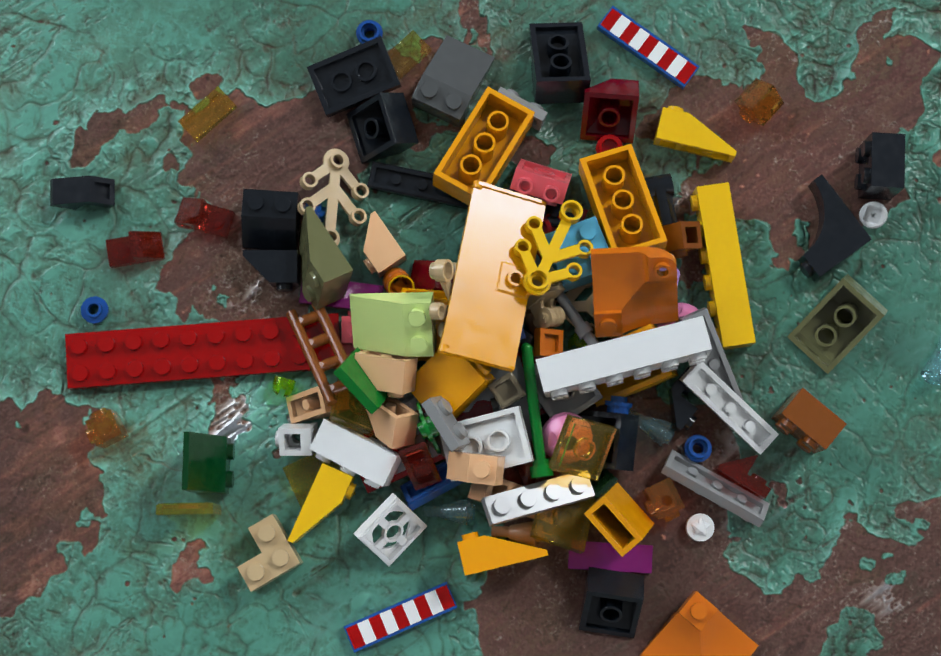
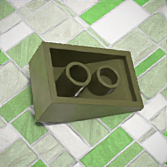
(323, 265)
(837, 323)

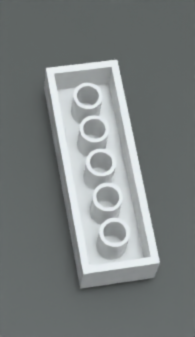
(624, 357)

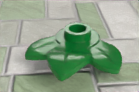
(427, 428)

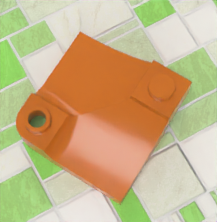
(632, 289)
(699, 631)

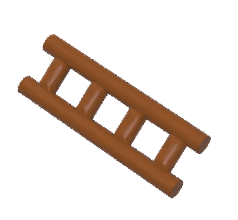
(308, 345)

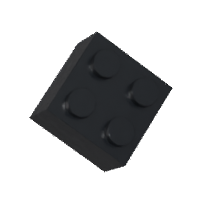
(880, 166)

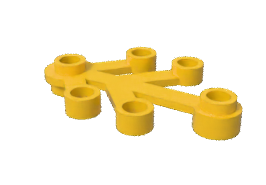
(551, 252)

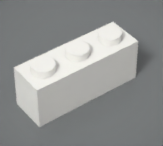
(355, 453)

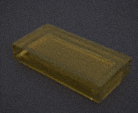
(408, 53)
(207, 114)

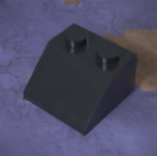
(382, 127)
(270, 219)
(622, 450)
(612, 602)

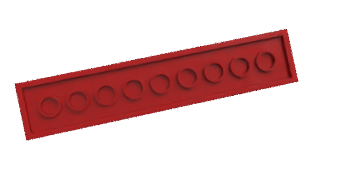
(189, 352)

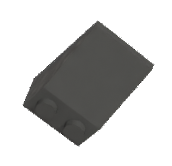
(452, 81)

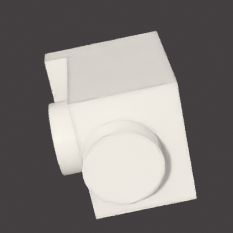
(289, 445)

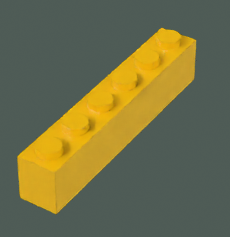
(723, 266)

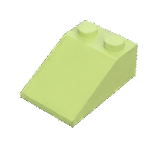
(394, 323)

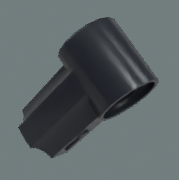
(662, 194)

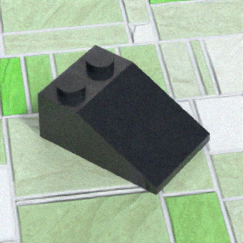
(558, 62)

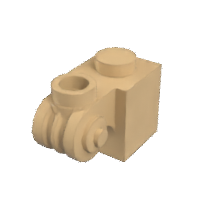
(542, 306)

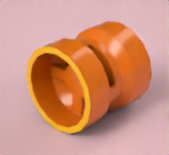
(403, 281)

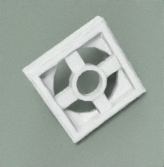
(392, 552)

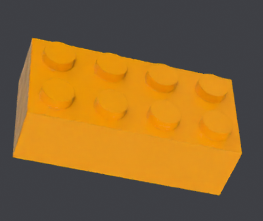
(483, 145)
(621, 199)

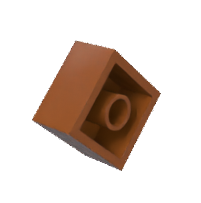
(808, 421)

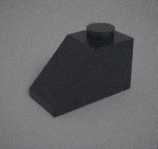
(277, 267)

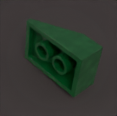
(207, 463)

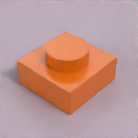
(547, 342)

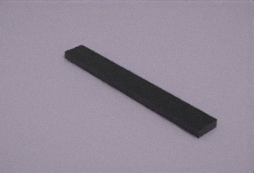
(419, 186)

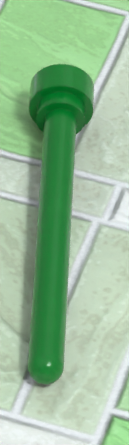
(540, 464)

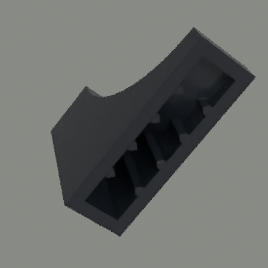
(837, 233)

